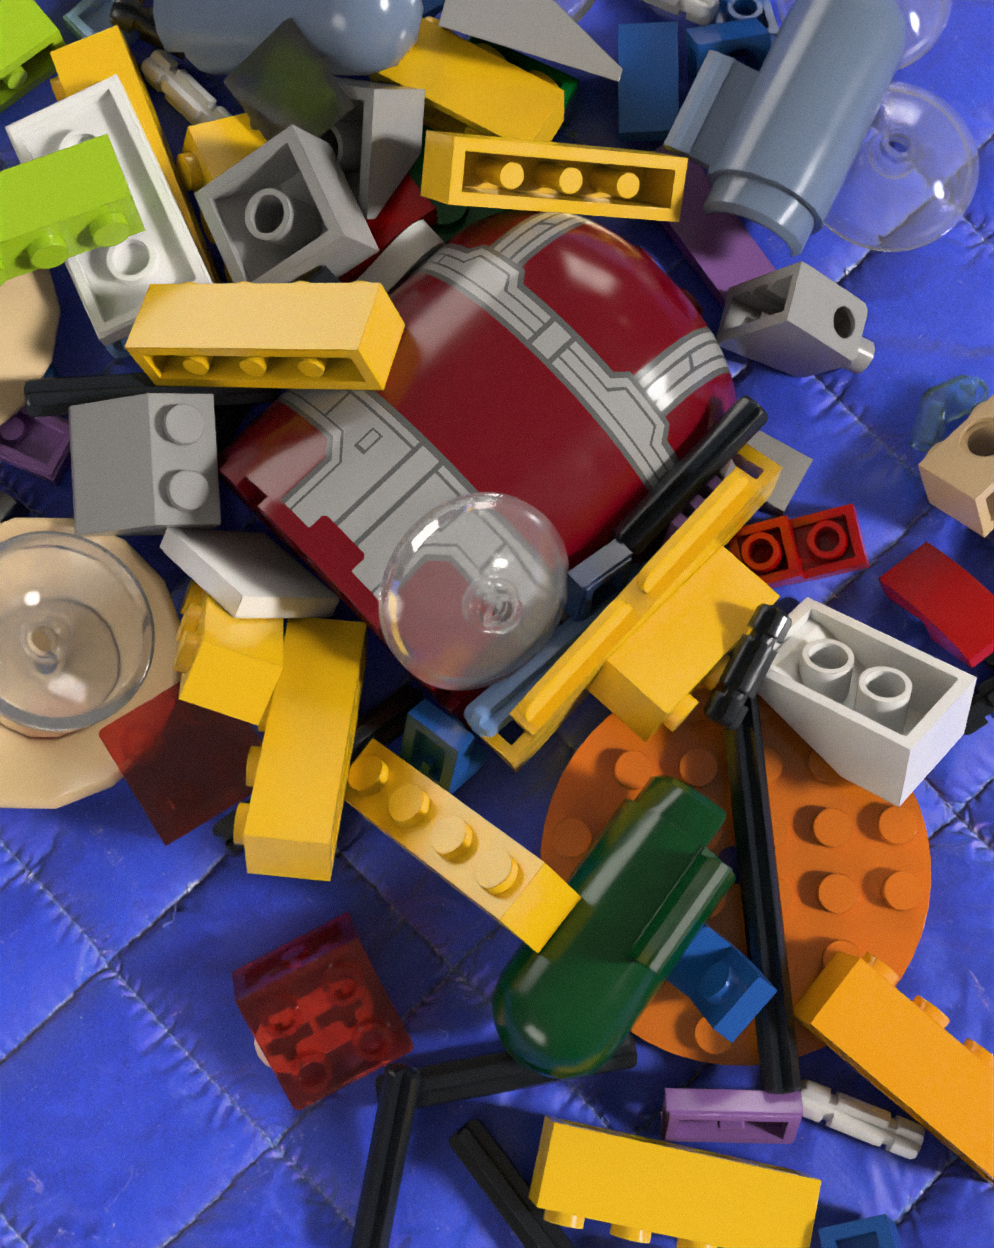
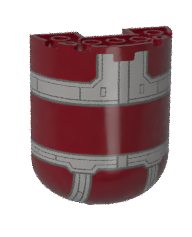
(526, 369)

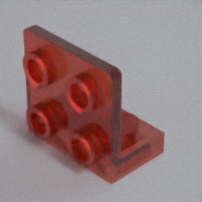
(181, 761)
(320, 1012)

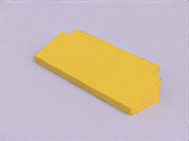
(675, 562)

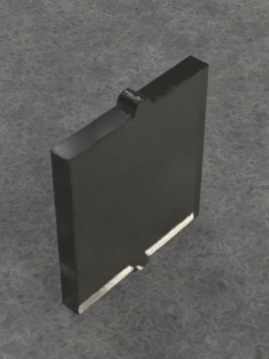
(288, 85)

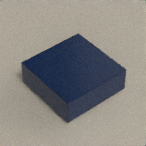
(598, 580)

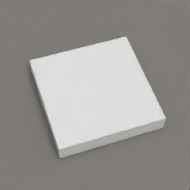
(248, 574)

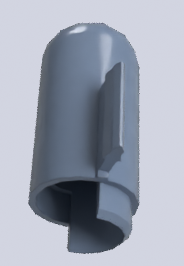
(351, 34)
(791, 131)

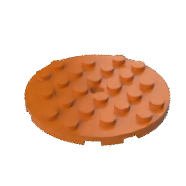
(845, 858)

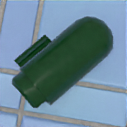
(642, 904)

